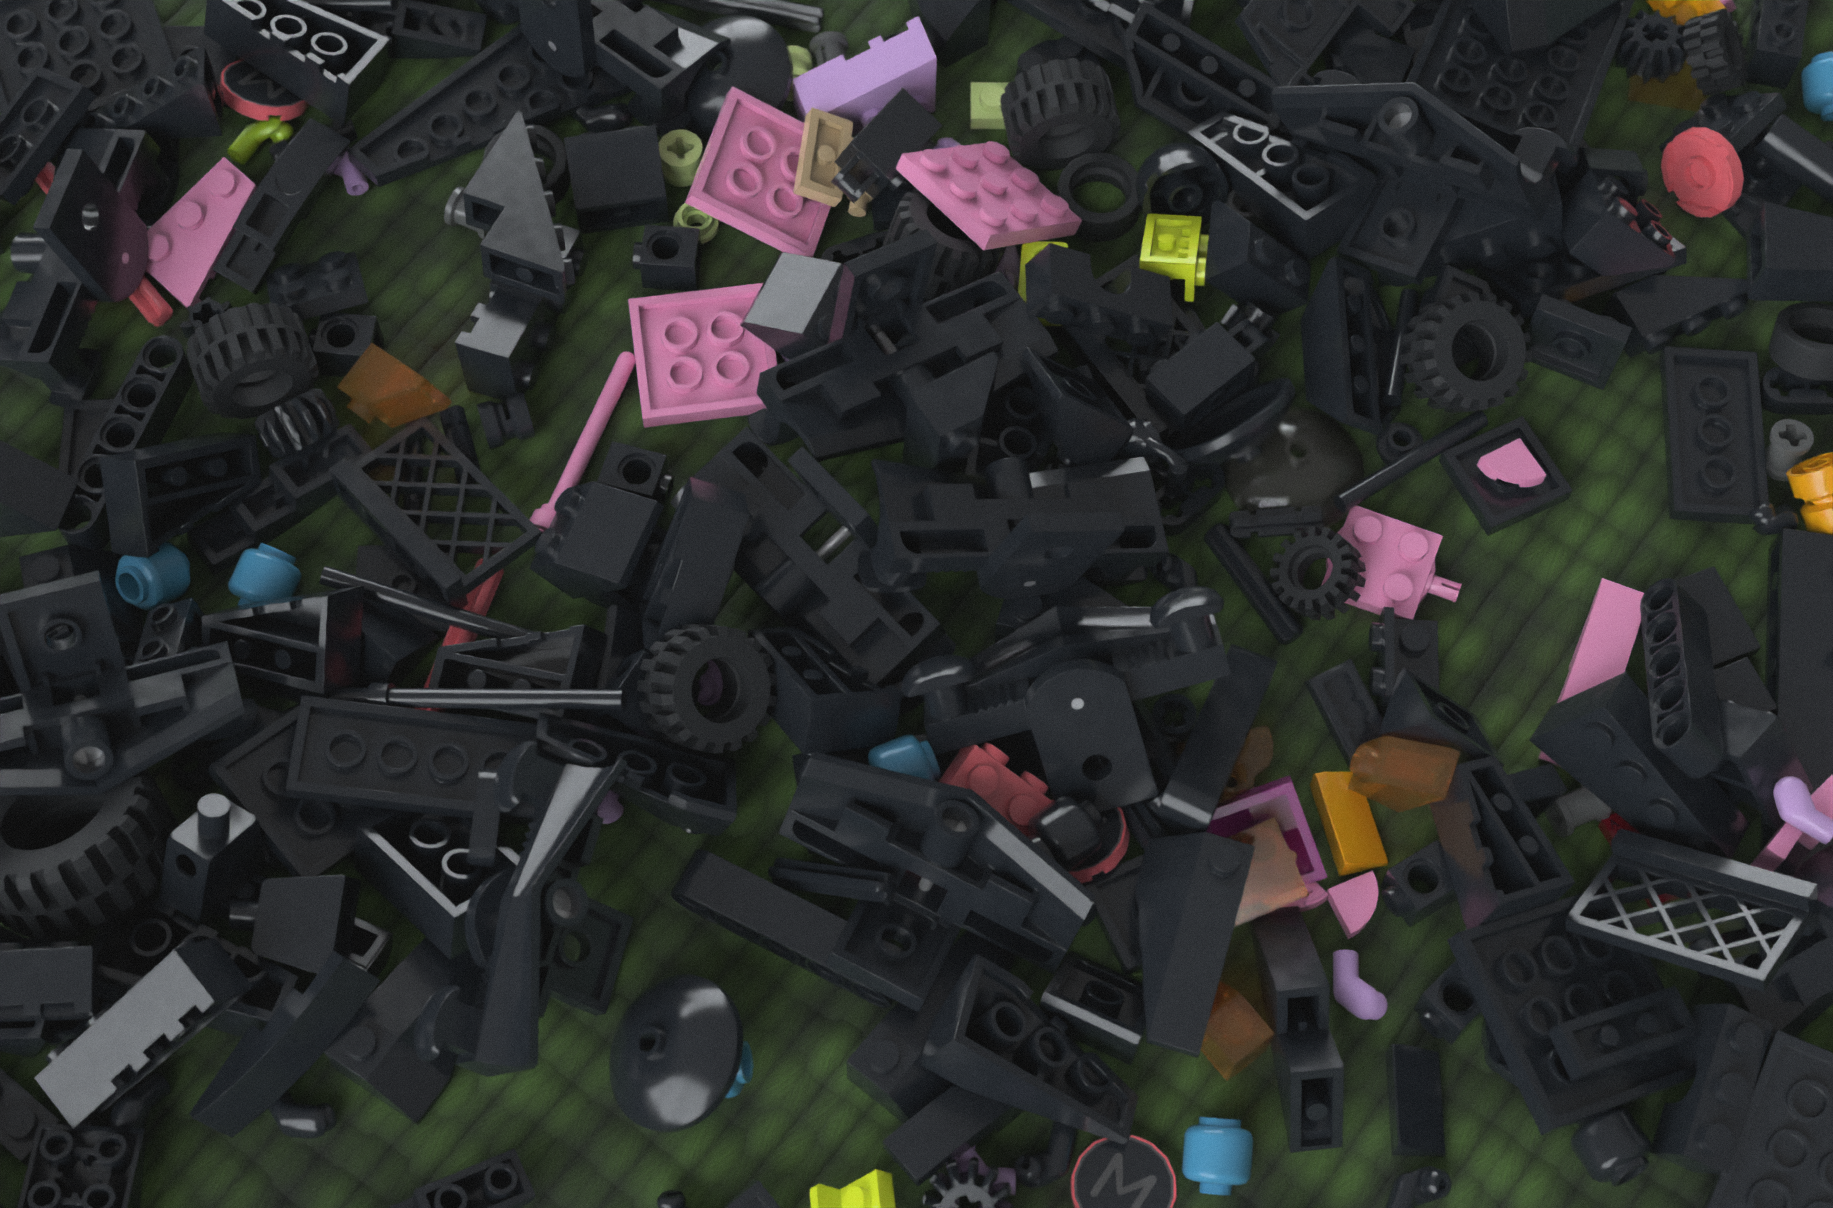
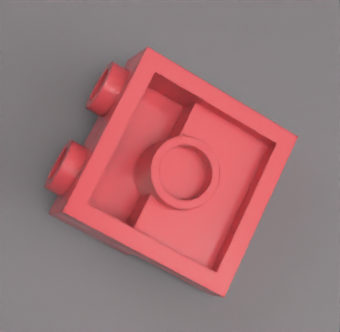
(1006, 792)

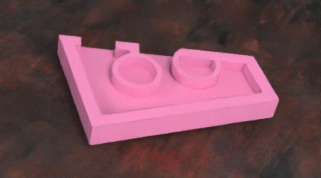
(196, 232)

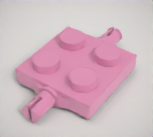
(1396, 561)

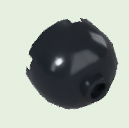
(1180, 182)

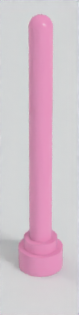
(589, 438)

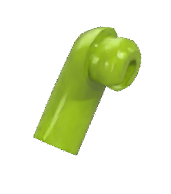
(255, 134)

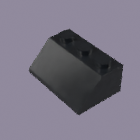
(424, 870)

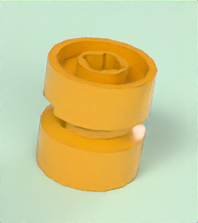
(1814, 484)

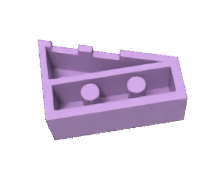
(868, 81)

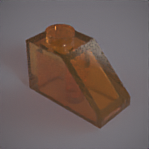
(389, 390)
(1402, 772)
(1234, 1033)

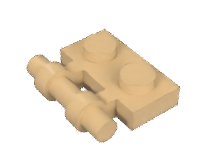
(821, 144)

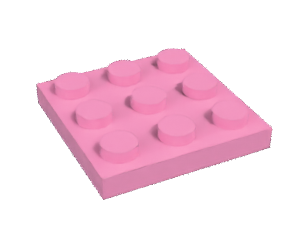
(752, 175)
(989, 194)
(697, 356)

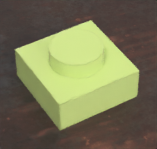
(986, 105)

